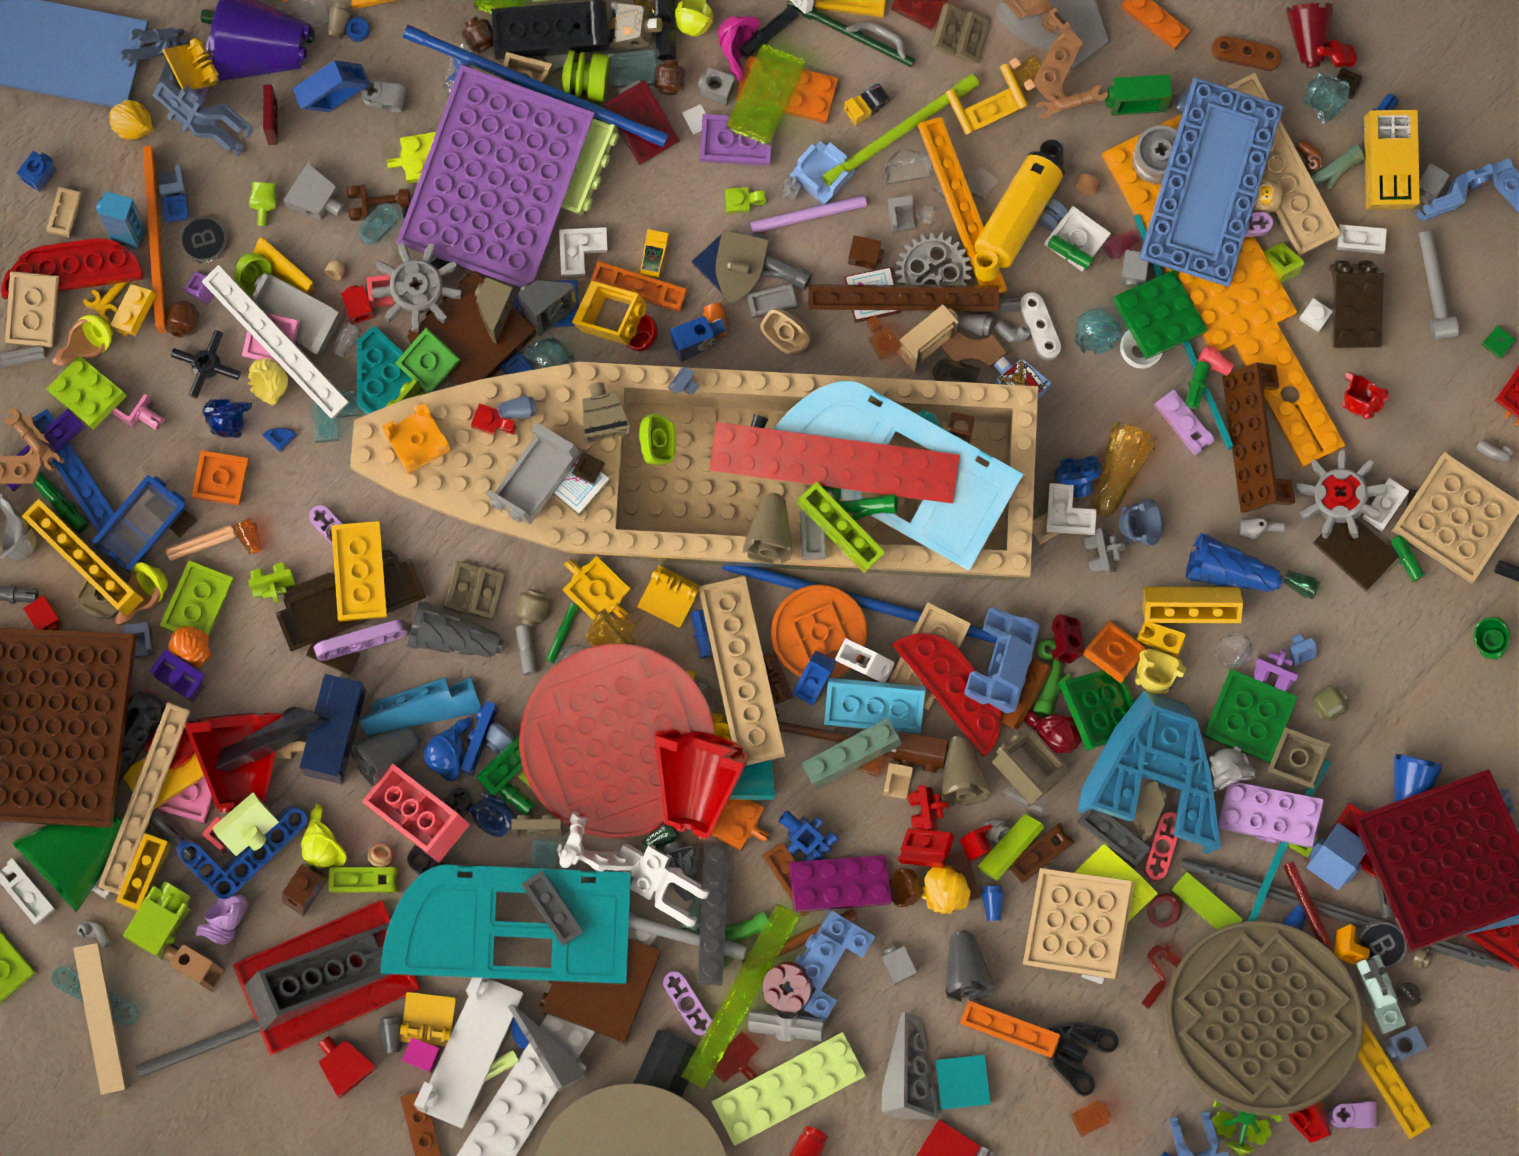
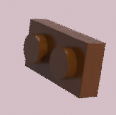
(962, 865)

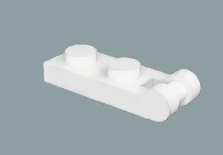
(25, 893)

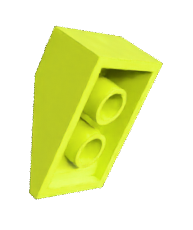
(1109, 865)

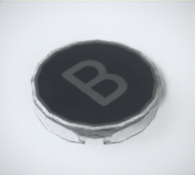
(203, 239)
(1384, 939)

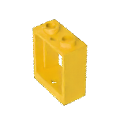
(596, 296)

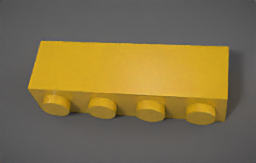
(1192, 605)

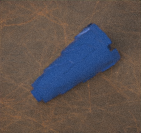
(1227, 565)

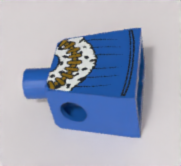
(687, 340)

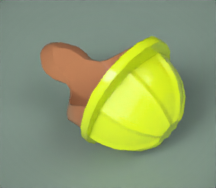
(85, 339)
(149, 584)

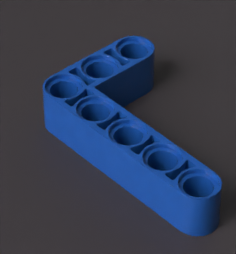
(246, 857)

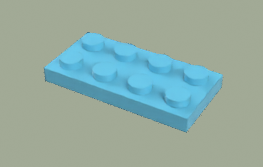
(868, 703)

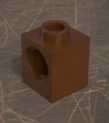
(865, 252)

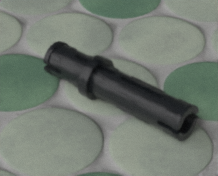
(768, 32)

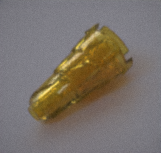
(1125, 456)

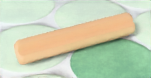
(201, 542)

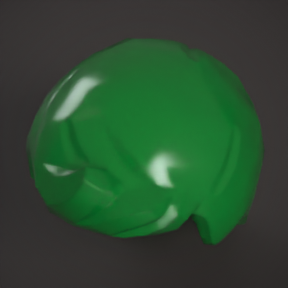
(1492, 637)

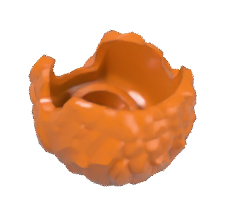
(190, 646)

